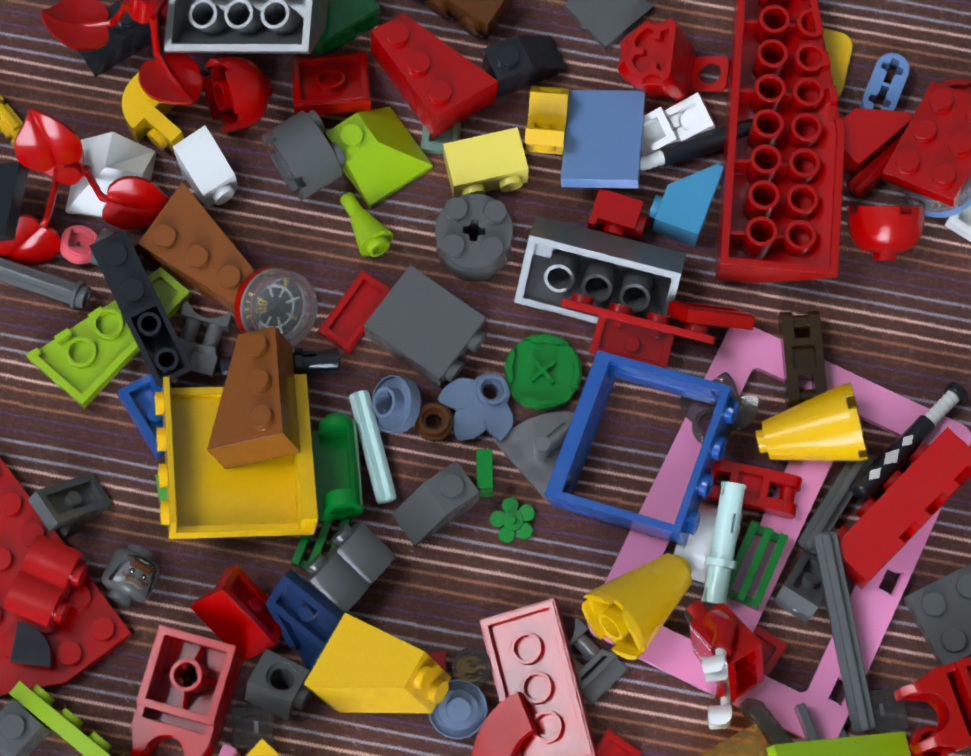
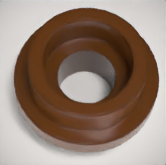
(434, 410)

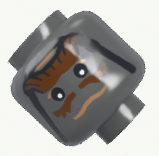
(131, 575)

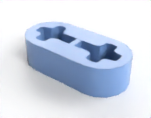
(877, 85)

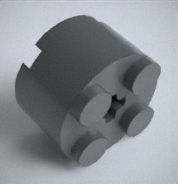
(304, 154)
(474, 216)

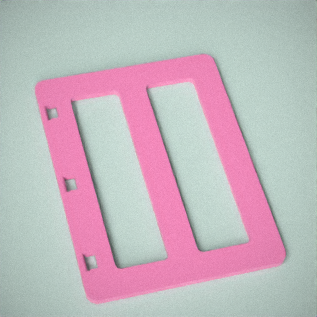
(872, 607)

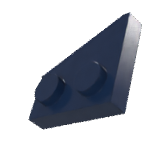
(304, 616)

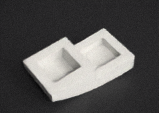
(676, 123)

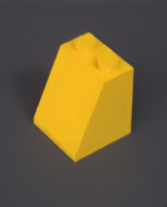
(375, 672)

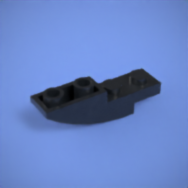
(141, 307)

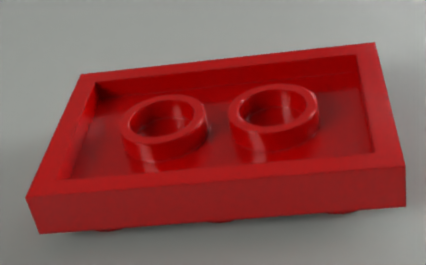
(935, 147)

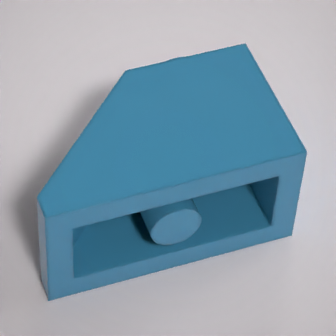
(686, 205)

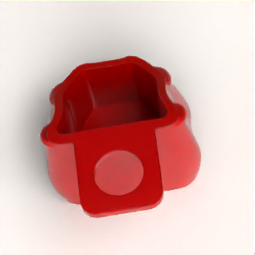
(664, 62)

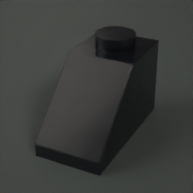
(124, 41)
(522, 62)

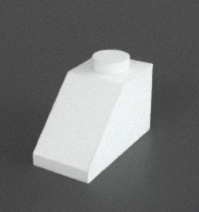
(205, 168)

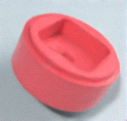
(76, 243)

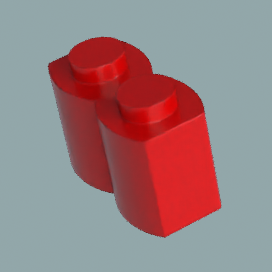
(46, 582)

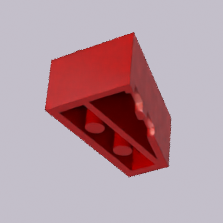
(430, 74)

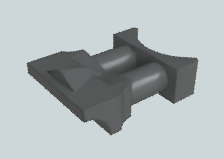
(203, 356)
(600, 671)

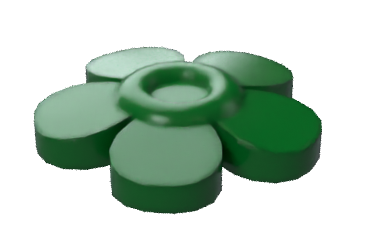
(513, 520)

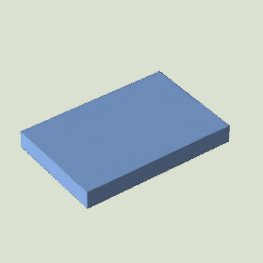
(603, 139)

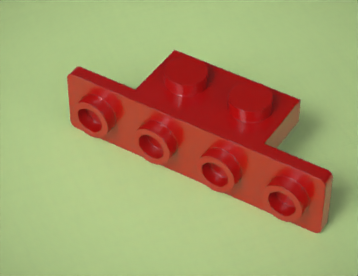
(634, 337)

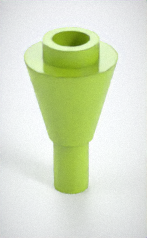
(370, 234)

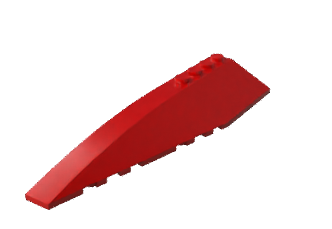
(788, 172)

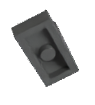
(70, 504)
(802, 589)

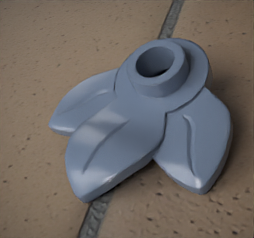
(475, 411)

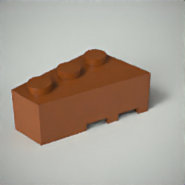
(195, 250)
(257, 403)

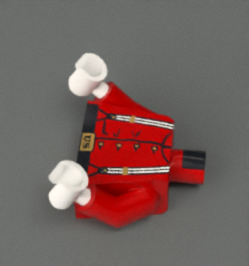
(727, 654)

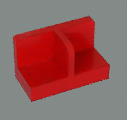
(239, 613)

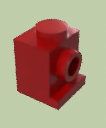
(617, 215)

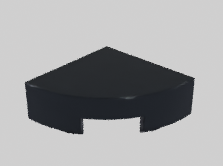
(30, 647)

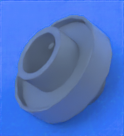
(396, 403)
(460, 711)

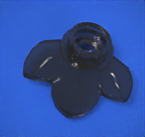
(701, 413)

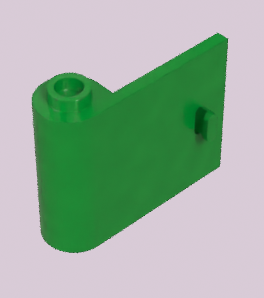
(337, 468)

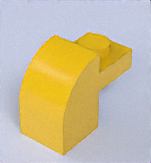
(148, 117)
(547, 120)

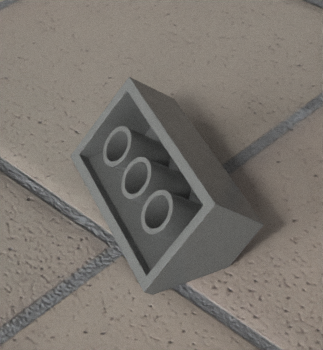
(244, 26)
(597, 265)

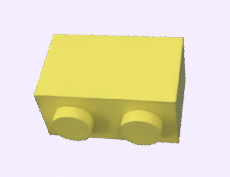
(486, 163)

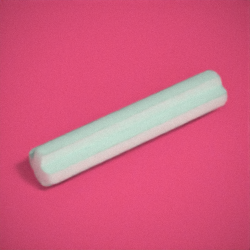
(372, 447)

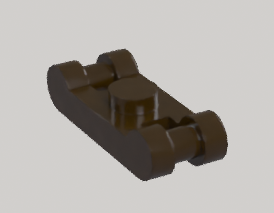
(802, 356)

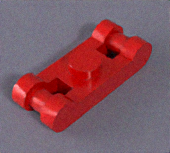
(757, 483)

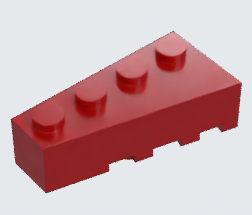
(904, 507)

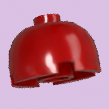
(236, 92)
(885, 228)

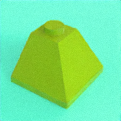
(378, 153)

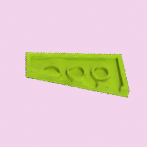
(100, 346)
(64, 724)

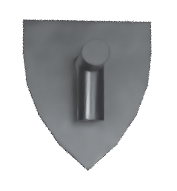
(536, 446)

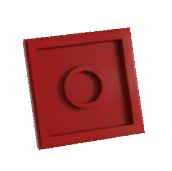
(331, 83)

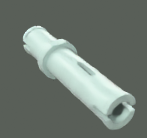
(721, 557)

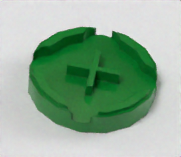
(543, 372)

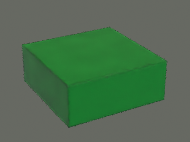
(484, 472)

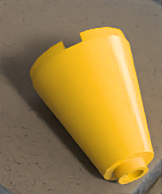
(816, 429)
(637, 603)

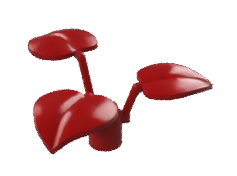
(84, 27)
(50, 144)

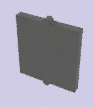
(607, 18)

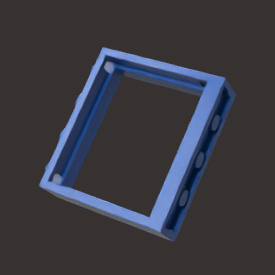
(584, 425)

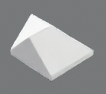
(110, 159)

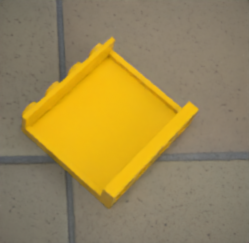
(239, 501)

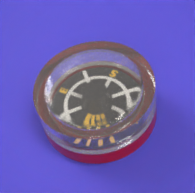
(276, 299)

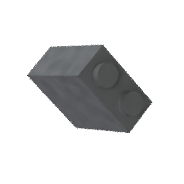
(426, 327)

